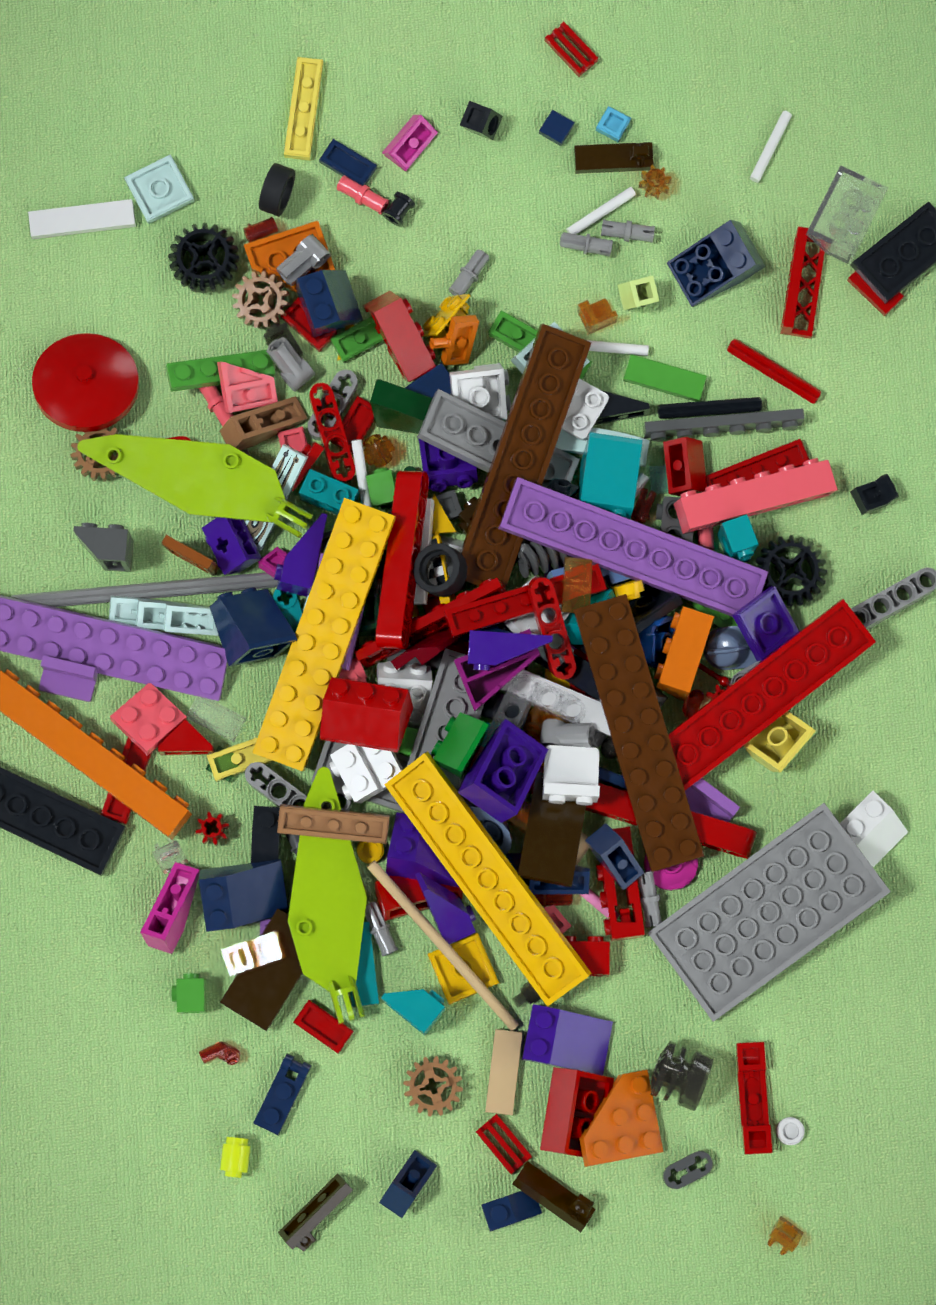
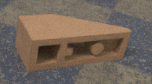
(262, 423)

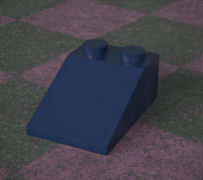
(242, 894)

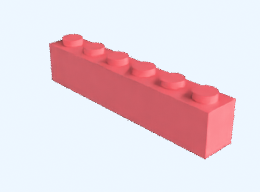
(755, 496)

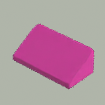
(410, 142)

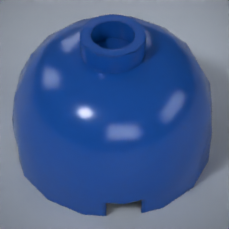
(653, 640)

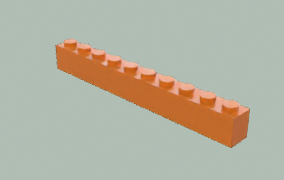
(90, 757)

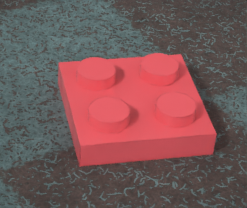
(148, 718)

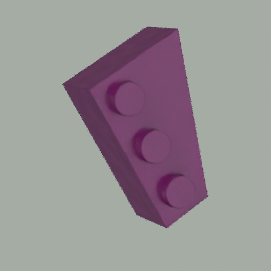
(484, 684)

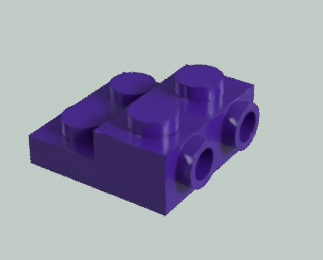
(445, 468)

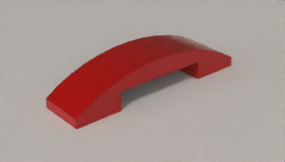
(753, 1098)

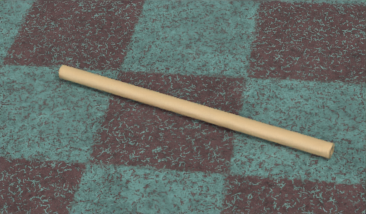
(442, 945)

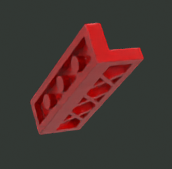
(793, 289)

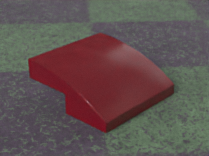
(425, 648)

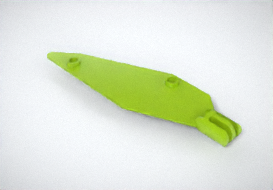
(199, 477)
(328, 906)

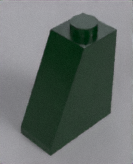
(398, 407)

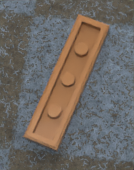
(333, 824)

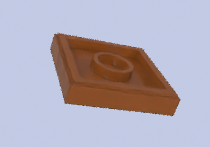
(190, 555)

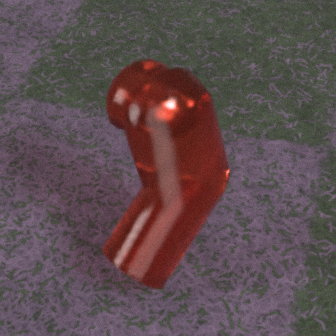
(692, 702)
(222, 1051)

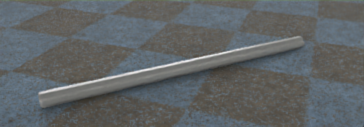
(152, 590)

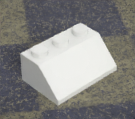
(874, 827)

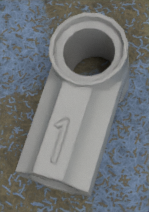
(308, 255)
(293, 369)
(561, 734)

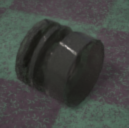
(681, 1075)

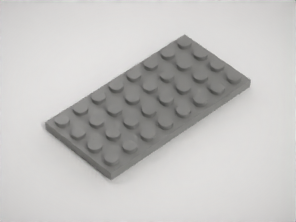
(769, 912)

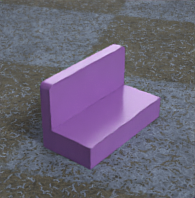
(68, 679)
(710, 802)

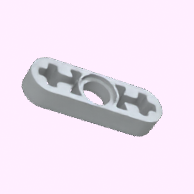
(348, 392)

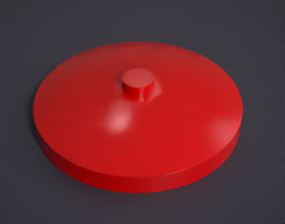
(85, 382)

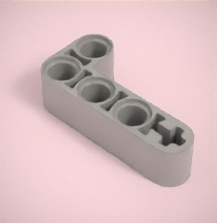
(293, 794)

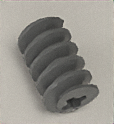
(536, 556)

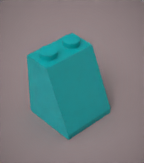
(610, 473)

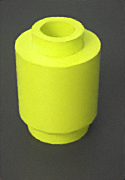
(235, 1157)

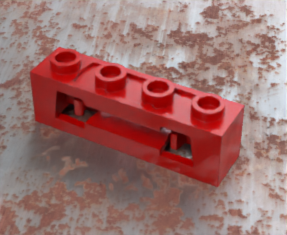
(625, 928)

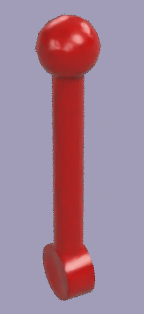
(724, 681)

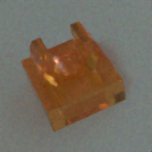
(785, 1234)

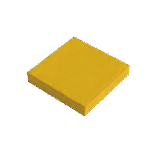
(451, 981)

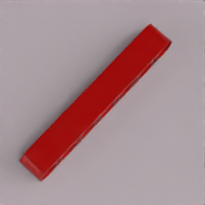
(402, 550)

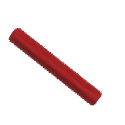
(774, 371)

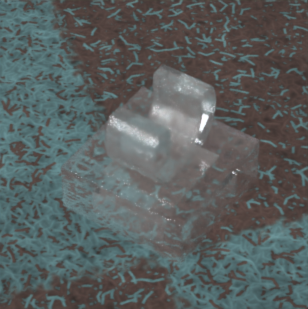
(168, 855)

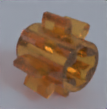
(659, 176)
(378, 450)

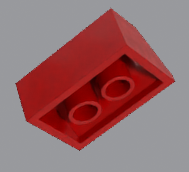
(365, 714)
(571, 1108)

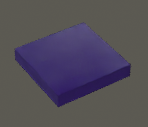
(765, 623)

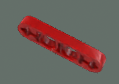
(335, 432)
(552, 627)

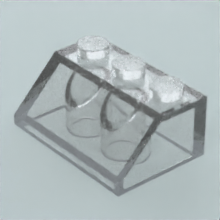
(846, 214)

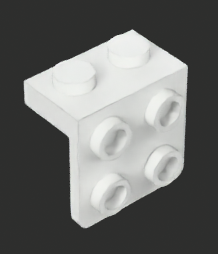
(584, 409)
(412, 677)
(571, 775)

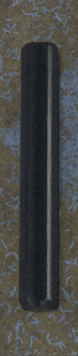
(709, 407)

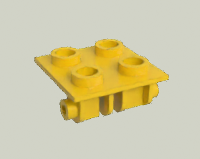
(450, 307)

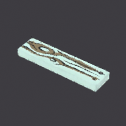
(288, 468)

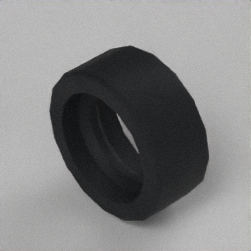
(276, 189)
(423, 562)

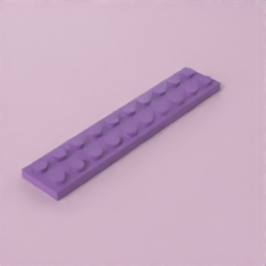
(630, 548)
(113, 647)

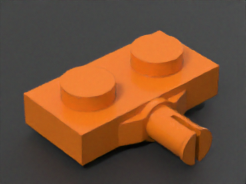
(458, 340)

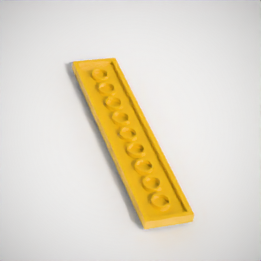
(324, 633)
(487, 879)

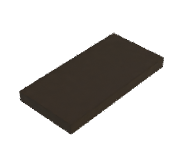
(551, 839)
(264, 990)

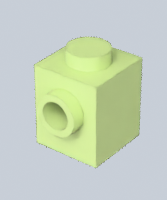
(638, 293)

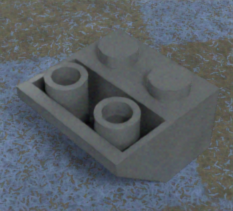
(108, 546)

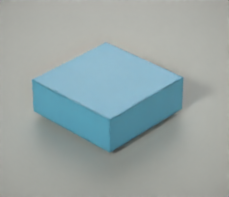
(613, 124)

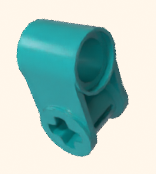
(292, 611)

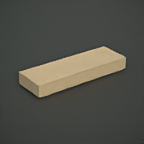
(503, 1072)

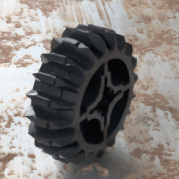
(214, 240)
(799, 579)

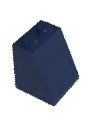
(328, 301)
(251, 626)

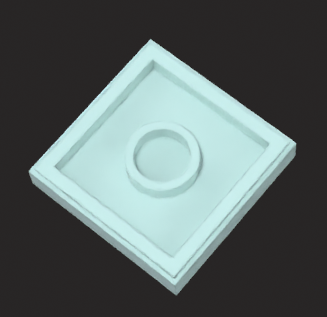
(159, 189)

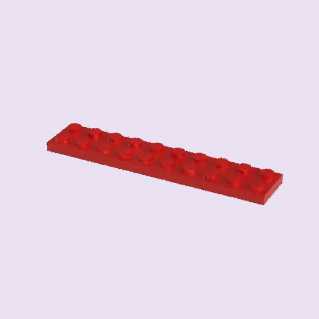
(768, 691)

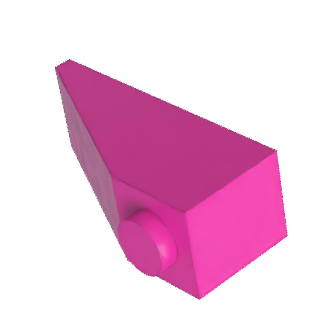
(171, 909)

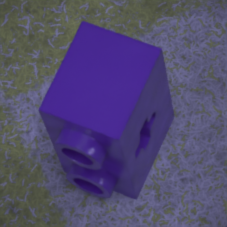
(231, 544)

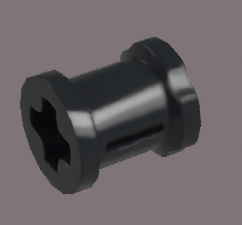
(398, 209)

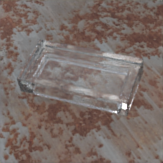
(216, 717)

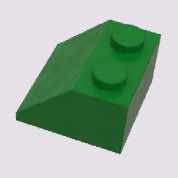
(460, 743)

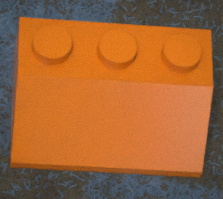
(683, 652)

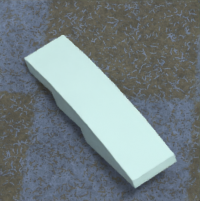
(162, 615)

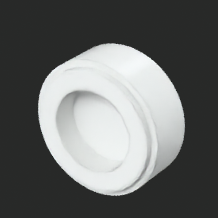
(790, 1131)

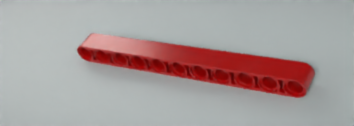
(711, 831)

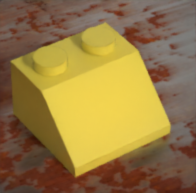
(779, 742)

